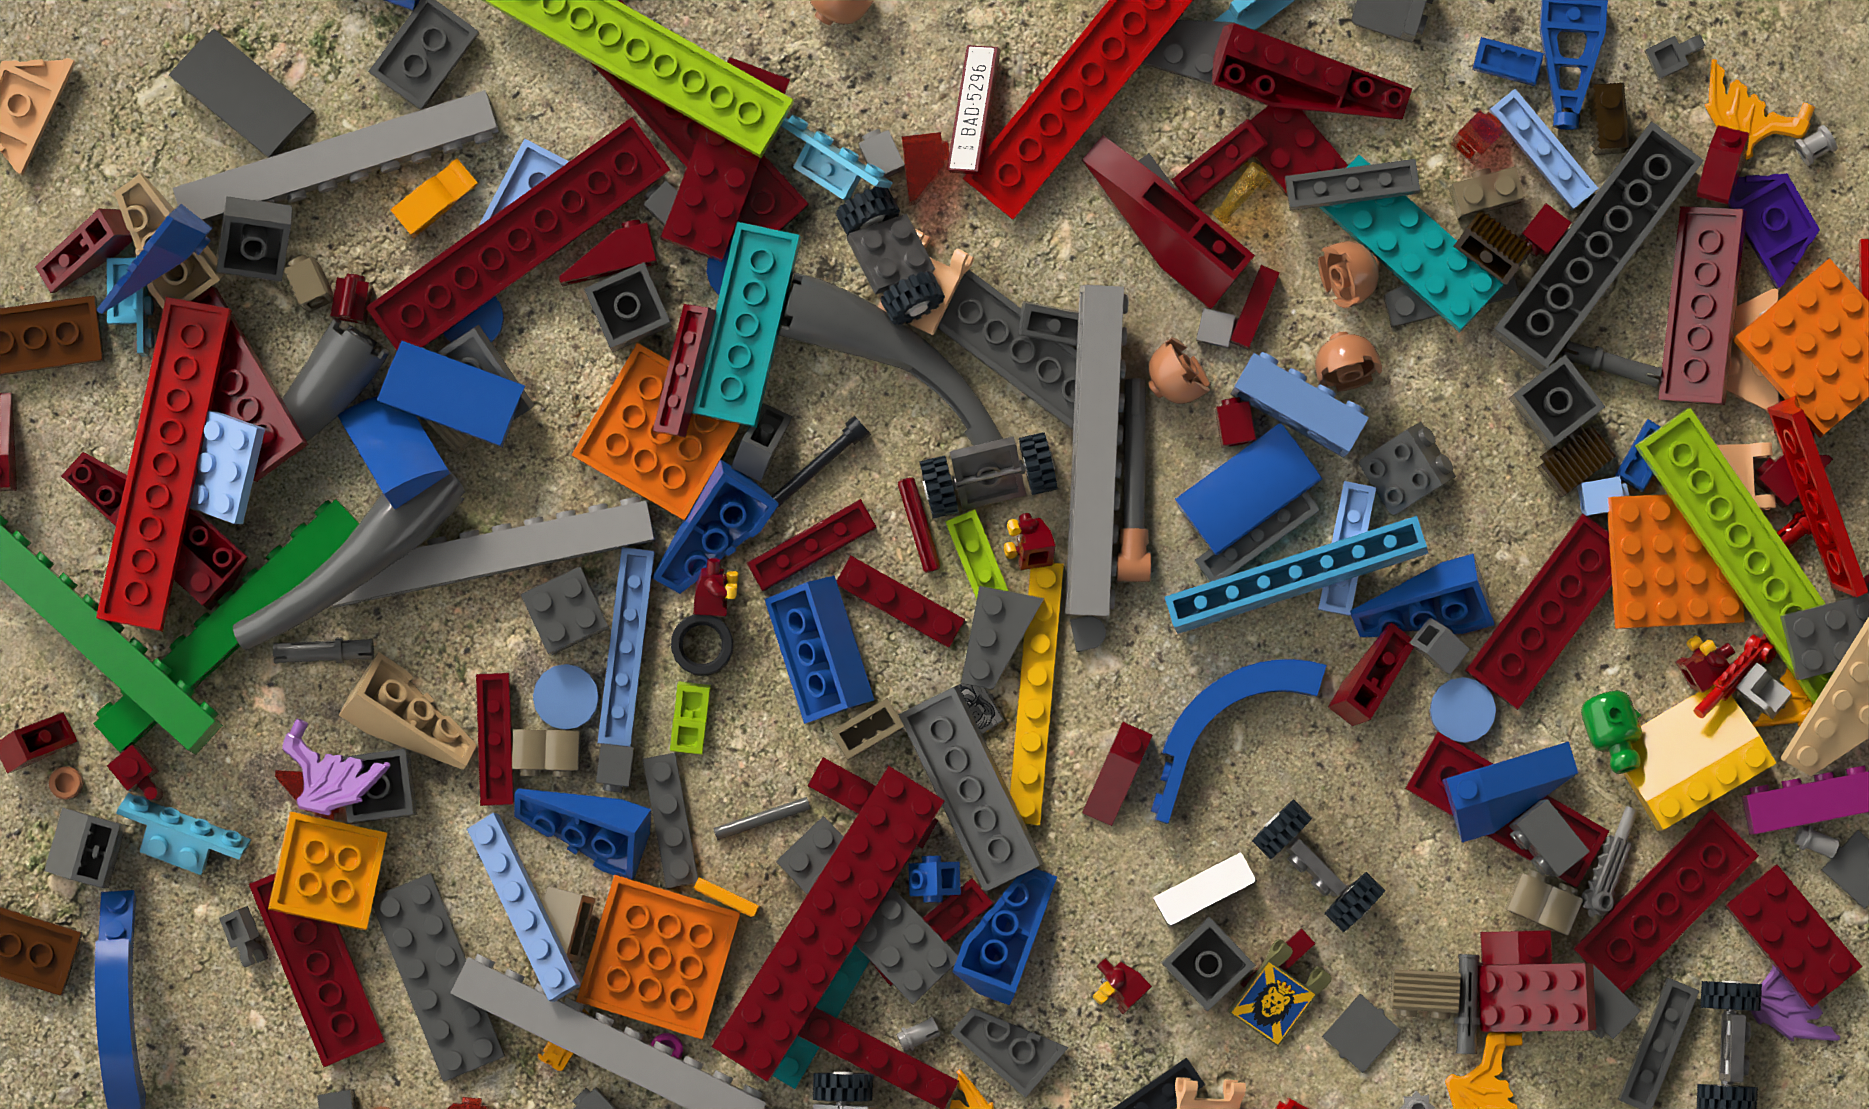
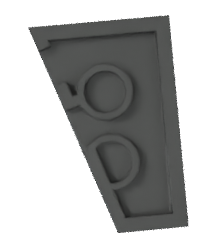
(478, 351)
(995, 633)
(1009, 1050)

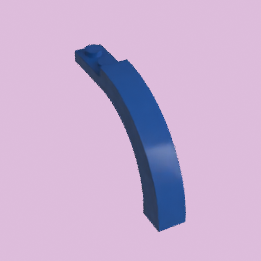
(1259, 678)
(114, 1002)

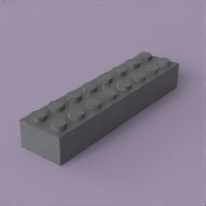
(1597, 247)

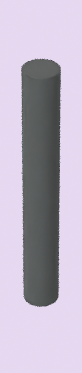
(762, 818)

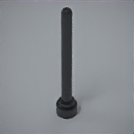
(852, 433)

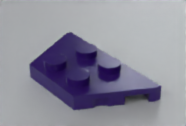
(1776, 222)

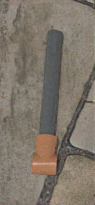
(1133, 560)

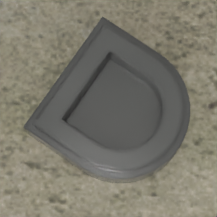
(1087, 632)

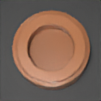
(66, 782)

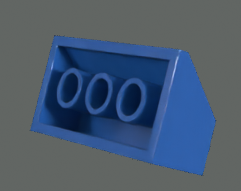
(819, 649)

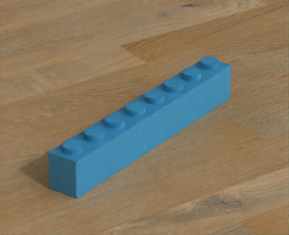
(1296, 575)

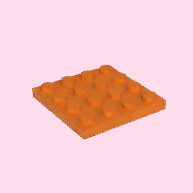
(1815, 346)
(652, 464)
(1663, 569)
(658, 957)

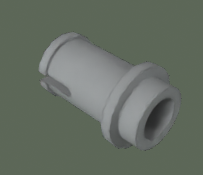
(1816, 841)
(918, 1034)

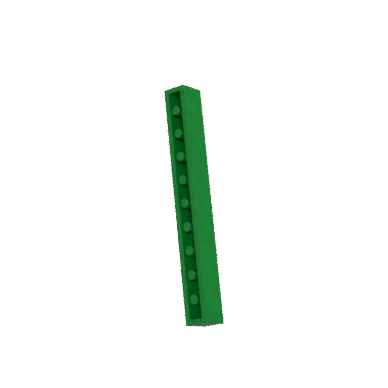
(213, 639)
(104, 643)

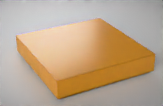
(726, 897)

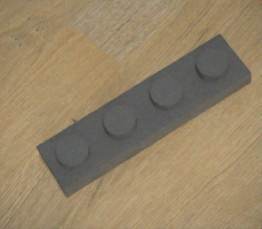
(1352, 184)
(1258, 539)
(670, 820)
(1658, 1044)

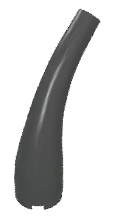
(849, 324)
(332, 377)
(372, 547)

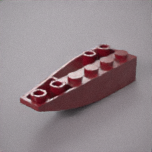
(1300, 79)
(1169, 225)
(206, 560)

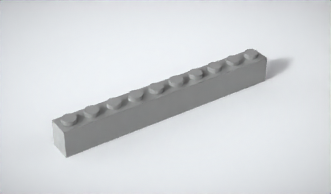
(345, 157)
(1095, 449)
(511, 549)
(598, 1040)

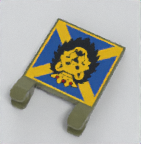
(1276, 999)

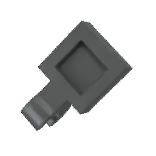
(1670, 56)
(240, 933)

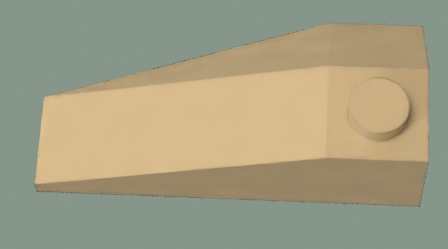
(143, 213)
(396, 711)

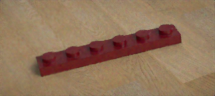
(879, 1058)

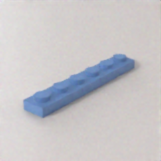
(626, 647)
(523, 907)

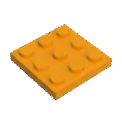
(327, 871)

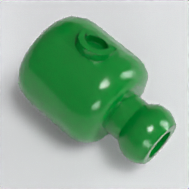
(1613, 728)

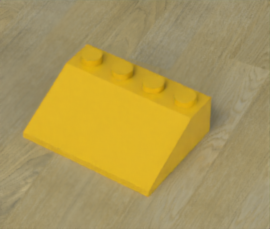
(1694, 759)

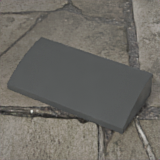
(241, 93)

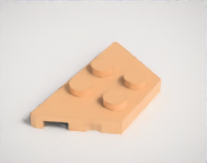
(26, 104)
(1744, 377)

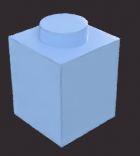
(1595, 494)

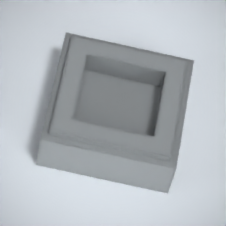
(1215, 328)

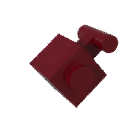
(351, 298)
(135, 771)

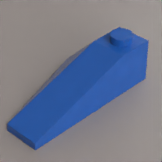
(169, 246)
(721, 519)
(1447, 593)
(1502, 791)
(600, 827)
(1001, 943)

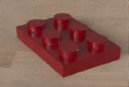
(1293, 145)

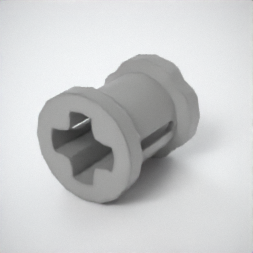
(1815, 145)

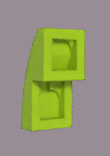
(690, 717)

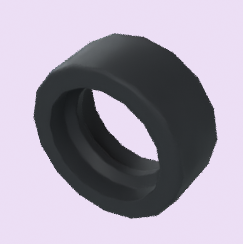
(708, 668)

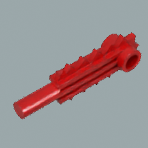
(1755, 651)

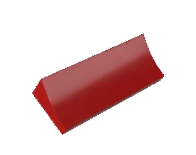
(1817, 497)

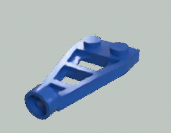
(1577, 17)

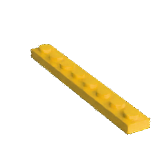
(1036, 694)

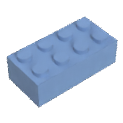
(1299, 404)

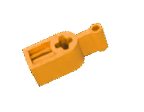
(434, 198)

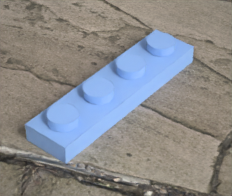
(1543, 149)
(1351, 520)

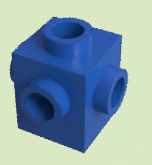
(934, 879)

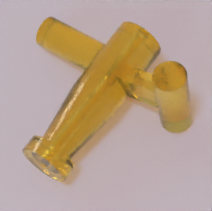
(1252, 177)

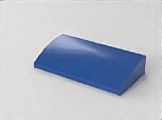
(451, 393)
(394, 449)
(1248, 489)

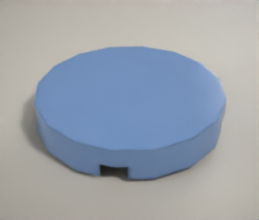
(565, 697)
(1462, 710)

